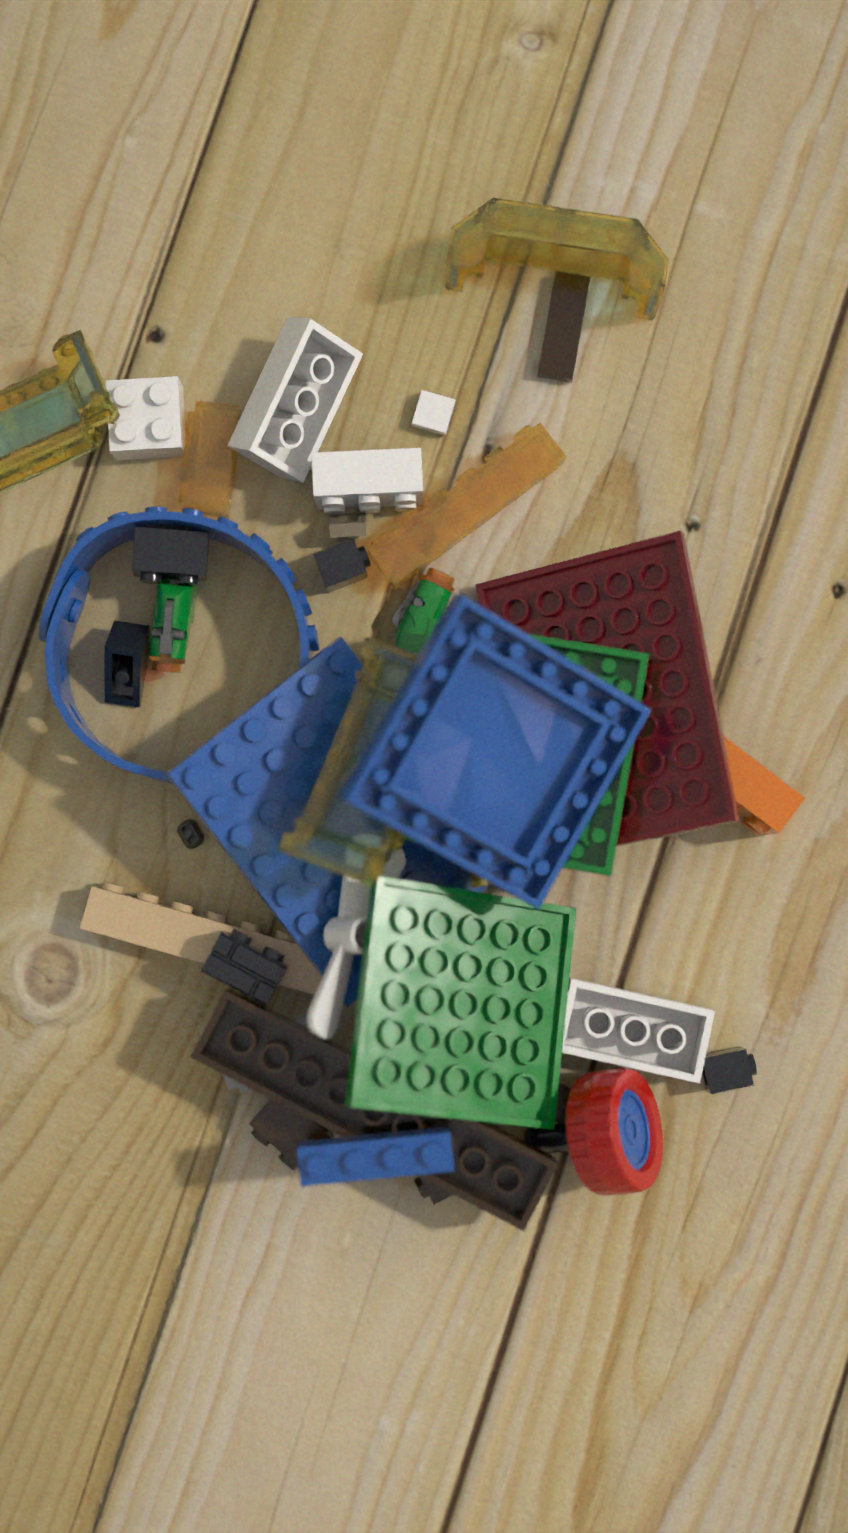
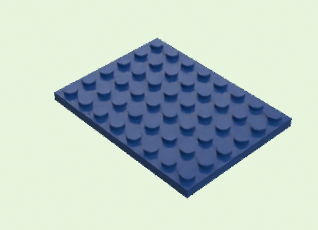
(259, 778)

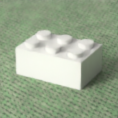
(367, 480)

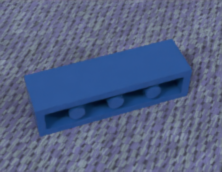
(375, 1156)

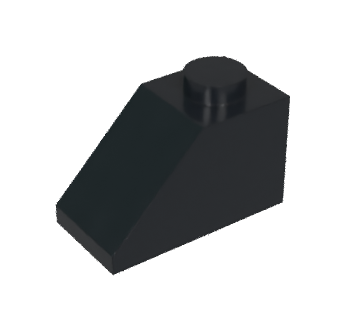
(126, 663)

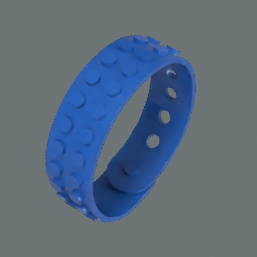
(71, 590)

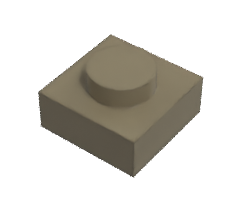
(347, 526)

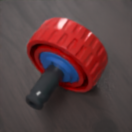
(609, 1132)

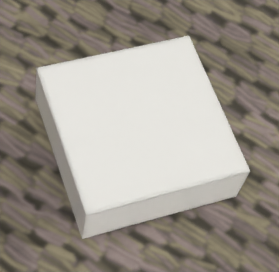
(433, 412)

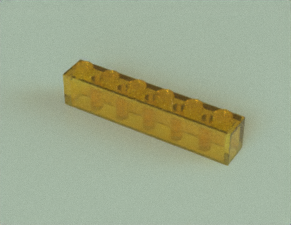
(467, 505)

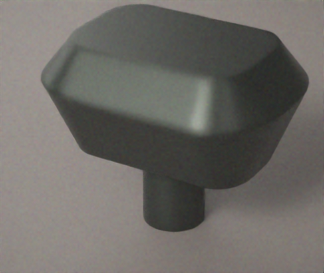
(190, 834)

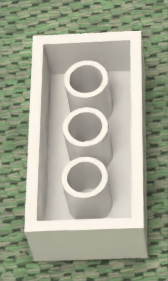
(295, 399)
(636, 1030)

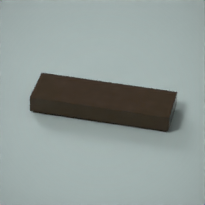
(563, 326)

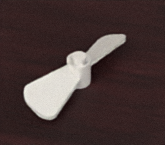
(344, 938)

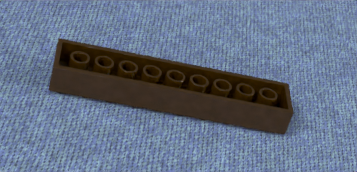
(312, 1080)

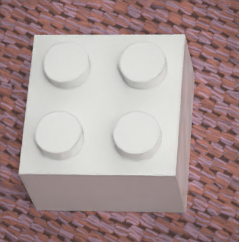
(149, 418)

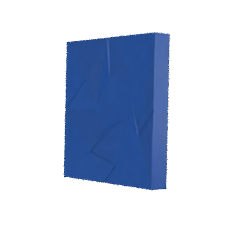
(495, 751)

